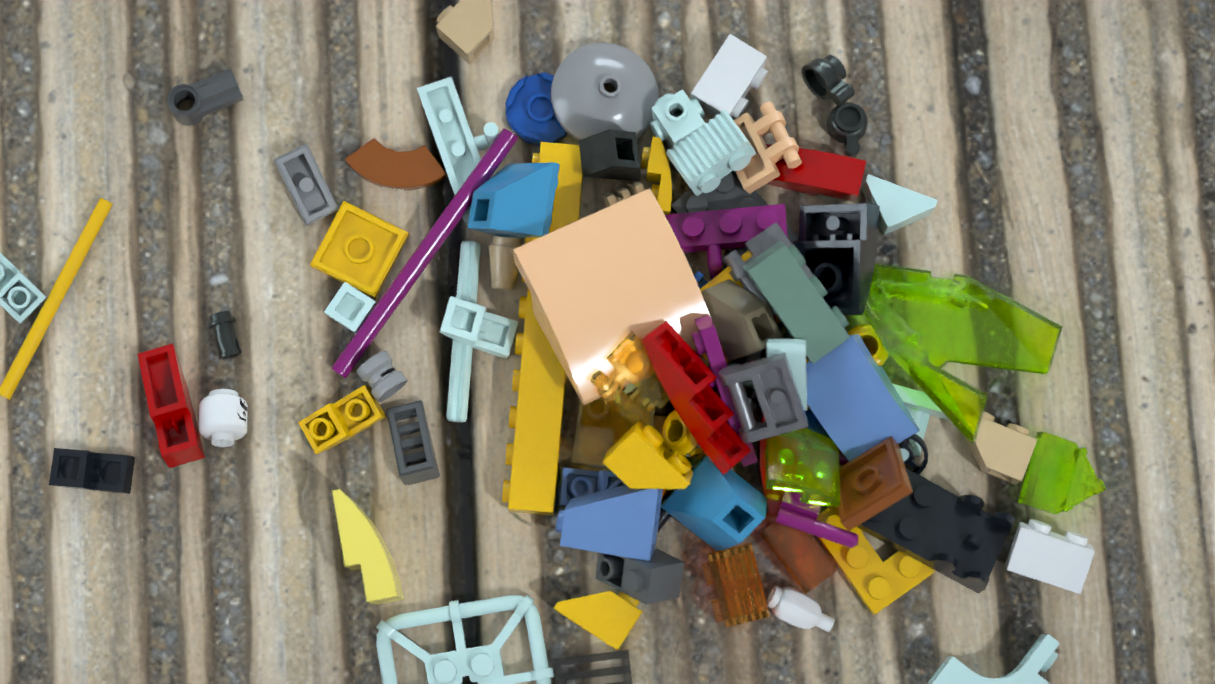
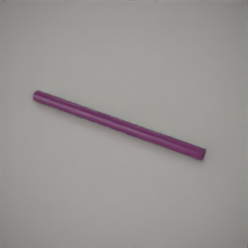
(424, 254)

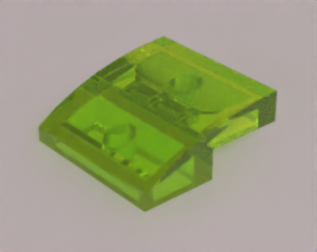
(804, 464)

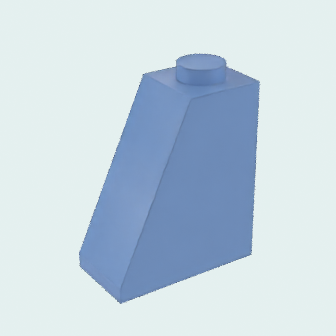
(613, 522)

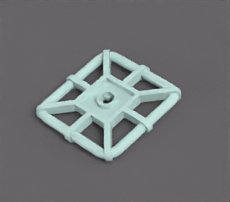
(480, 663)

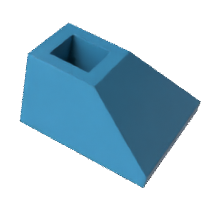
(516, 201)
(717, 506)

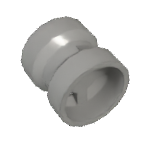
(381, 376)

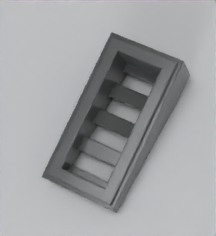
(419, 472)

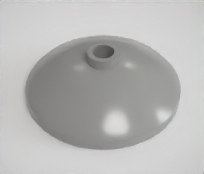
(584, 104)

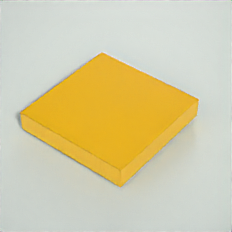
(359, 249)

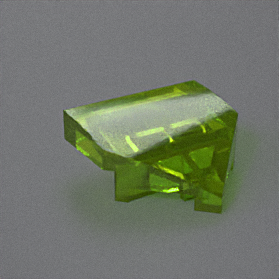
(1058, 476)

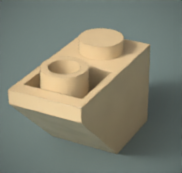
(467, 27)
(1002, 449)

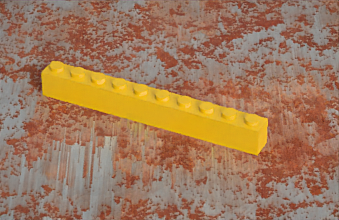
(541, 375)

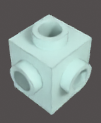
(676, 117)

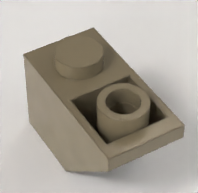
(740, 319)

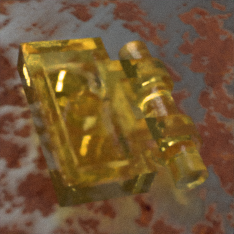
(633, 365)

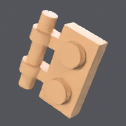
(762, 165)

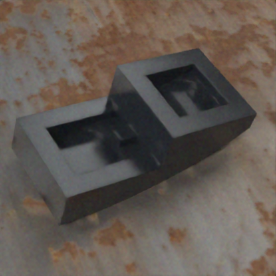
(92, 471)

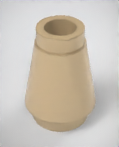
(502, 262)

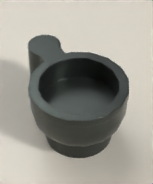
(825, 79)
(847, 126)

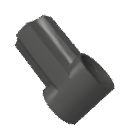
(208, 95)

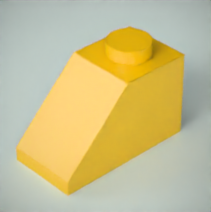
(603, 615)

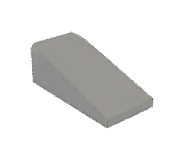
(306, 184)

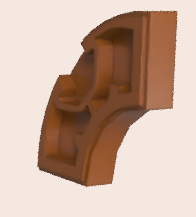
(396, 169)

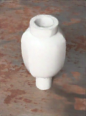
(798, 609)

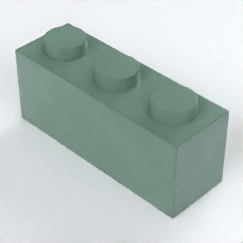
(798, 300)

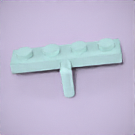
(452, 132)

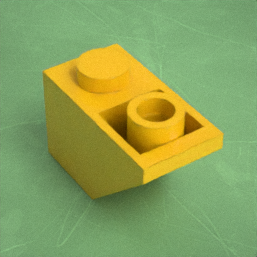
(646, 462)

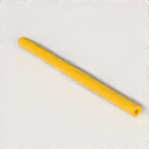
(55, 298)

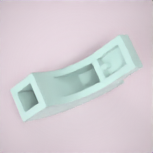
(1038, 658)

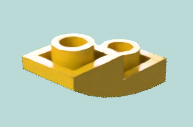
(658, 170)
(342, 419)

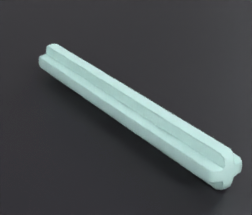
(461, 353)

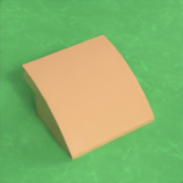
(607, 279)

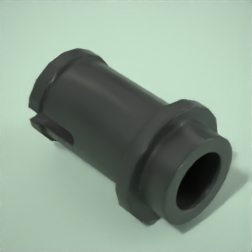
(225, 334)

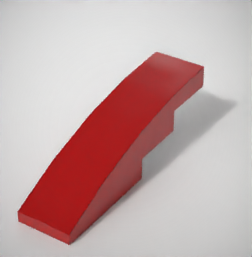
(687, 386)

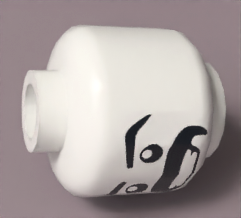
(223, 417)

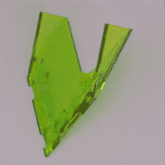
(956, 321)

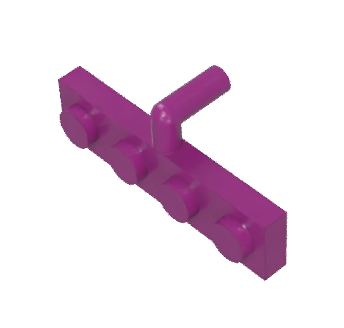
(723, 230)
(707, 342)

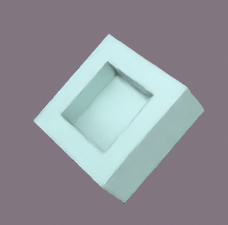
(350, 307)

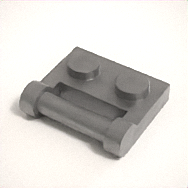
(775, 393)

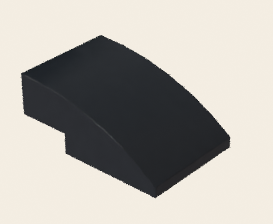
(840, 251)

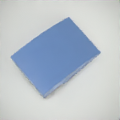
(856, 399)

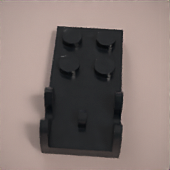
(943, 531)

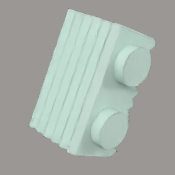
(711, 153)

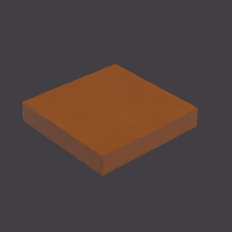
(872, 483)

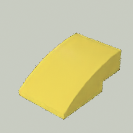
(366, 551)

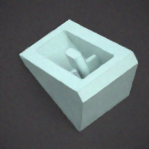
(897, 204)

